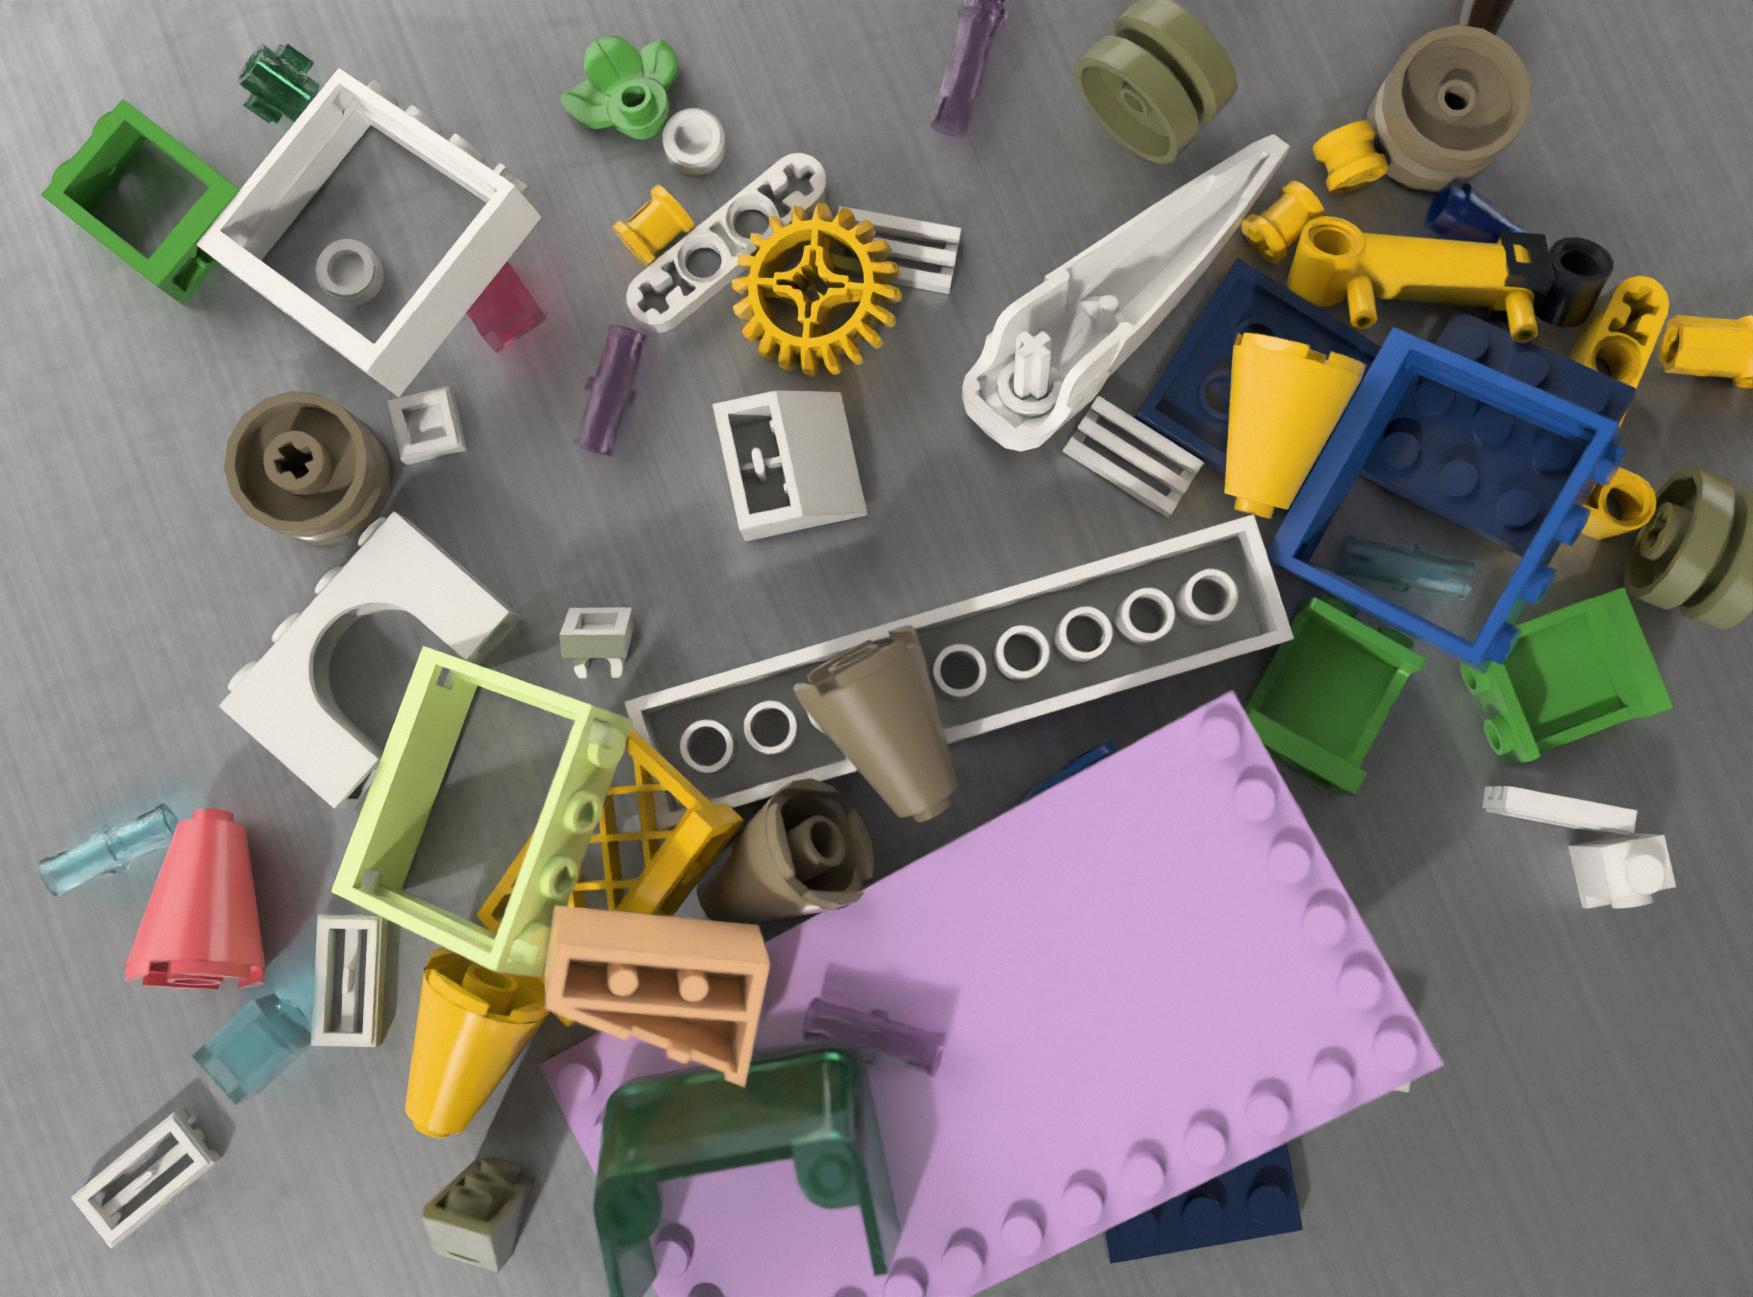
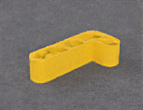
(1627, 354)

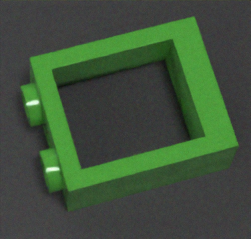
(178, 262)

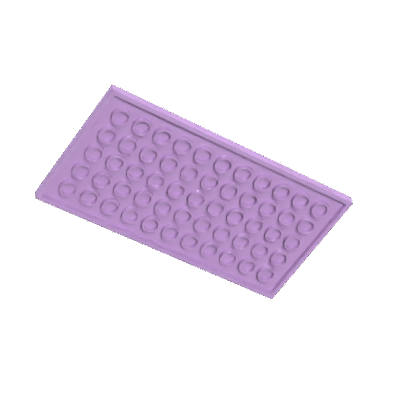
(1127, 1007)

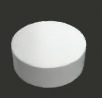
(694, 141)
(349, 272)

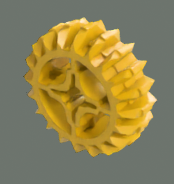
(767, 282)

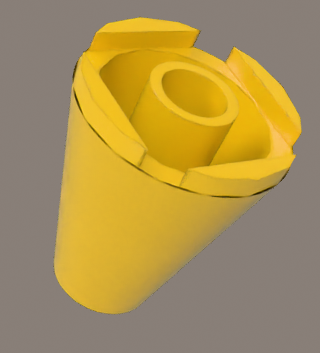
(1281, 417)
(466, 1039)

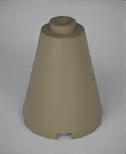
(886, 722)
(790, 859)

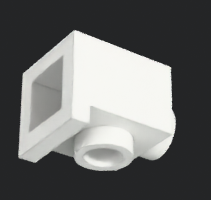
(1621, 870)

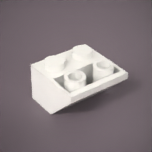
(789, 461)

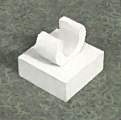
(597, 634)

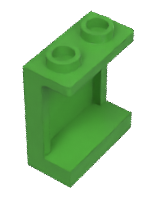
(1569, 678)
(1329, 692)

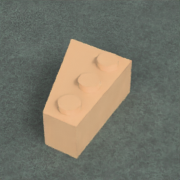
(662, 981)

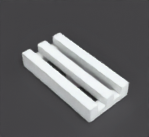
(913, 230)
(1146, 437)
(1559, 810)
(374, 980)
(189, 1143)

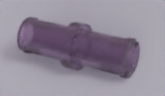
(610, 390)
(874, 1036)

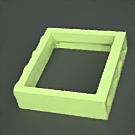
(408, 786)

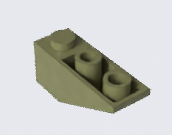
(479, 1213)

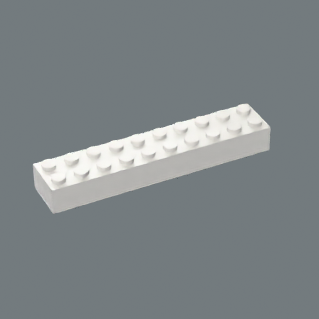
(987, 661)

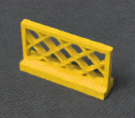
(669, 870)

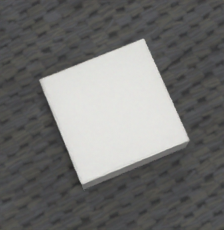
(427, 425)

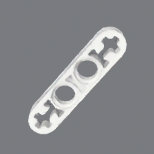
(719, 234)

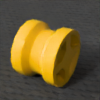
(1350, 157)

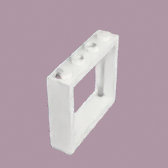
(299, 169)

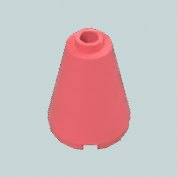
(201, 911)

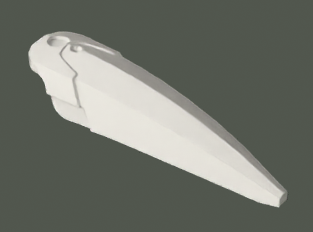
(1100, 306)

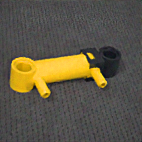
(1508, 278)

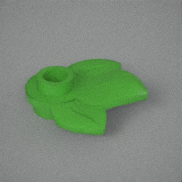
(621, 81)

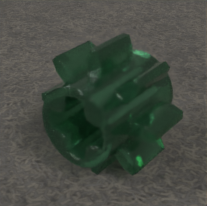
(278, 83)

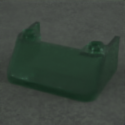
(693, 1122)

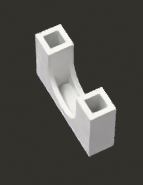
(288, 692)

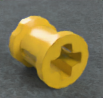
(1282, 222)
(653, 226)

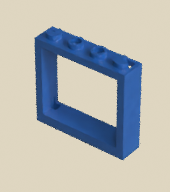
(1354, 440)

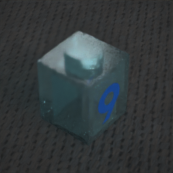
(255, 1047)

